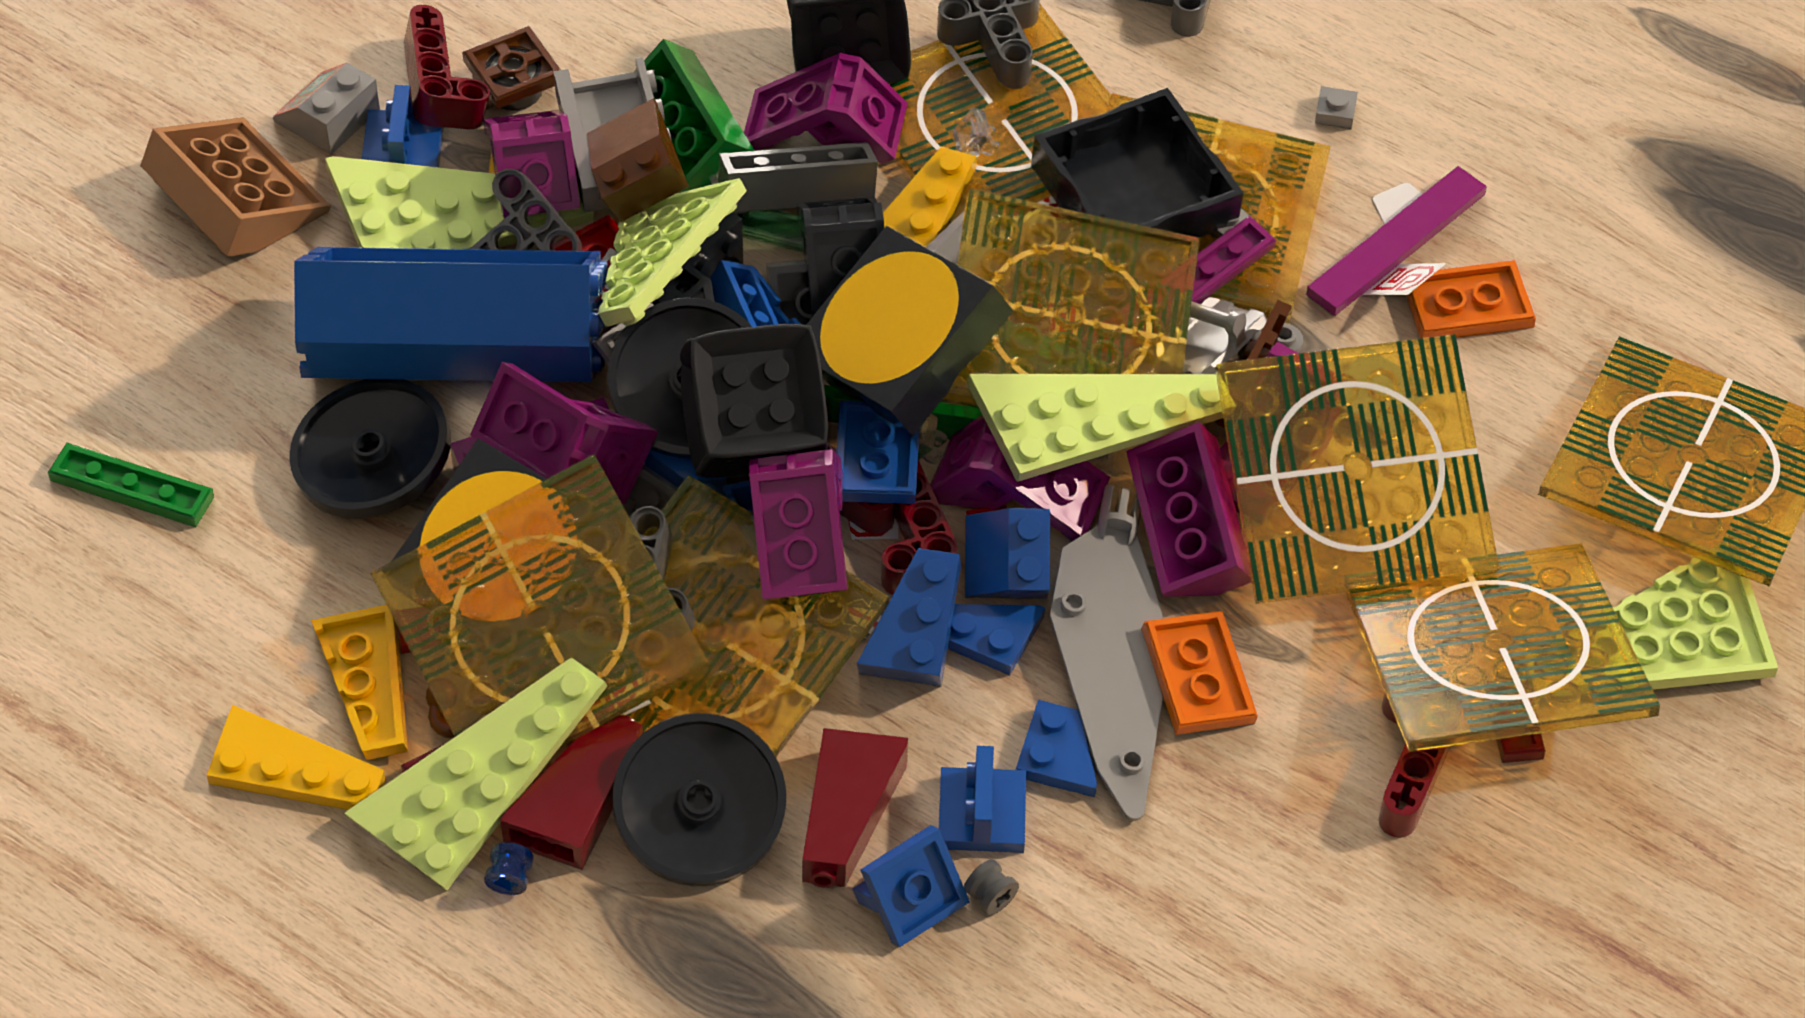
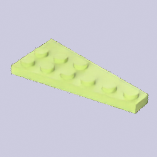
(1072, 418)
(457, 794)

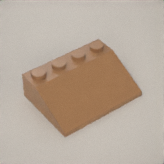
(231, 183)

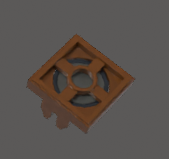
(515, 69)

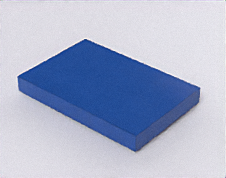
(875, 457)

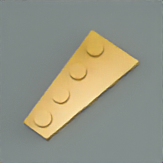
(931, 196)
(368, 675)
(285, 764)

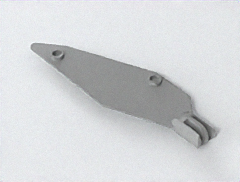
(1097, 621)

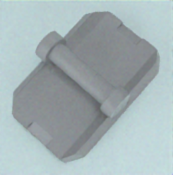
(1218, 333)

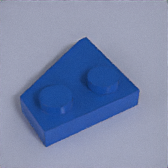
(994, 633)
(1058, 750)

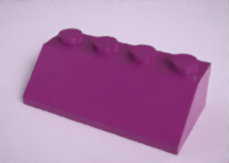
(1189, 514)

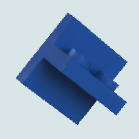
(398, 137)
(983, 806)
(912, 886)

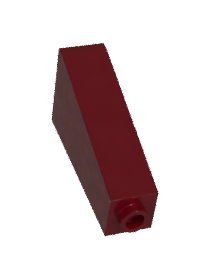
(573, 797)
(849, 797)

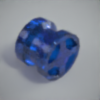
(508, 868)

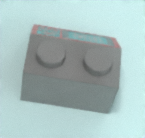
(331, 107)

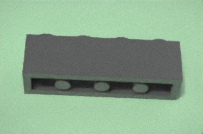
(799, 175)

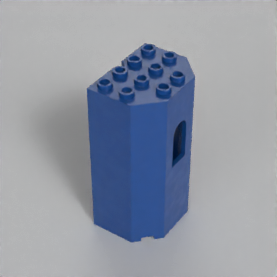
(448, 313)

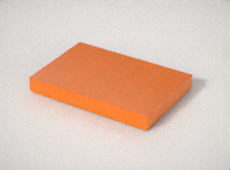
(1472, 301)
(1199, 672)

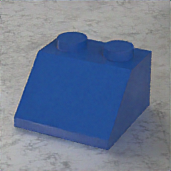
(1008, 554)

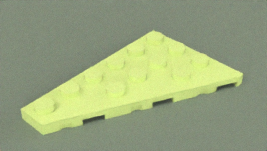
(423, 205)
(658, 244)
(1698, 628)

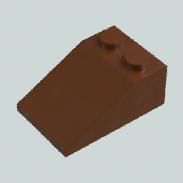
(635, 161)

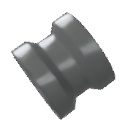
(991, 887)

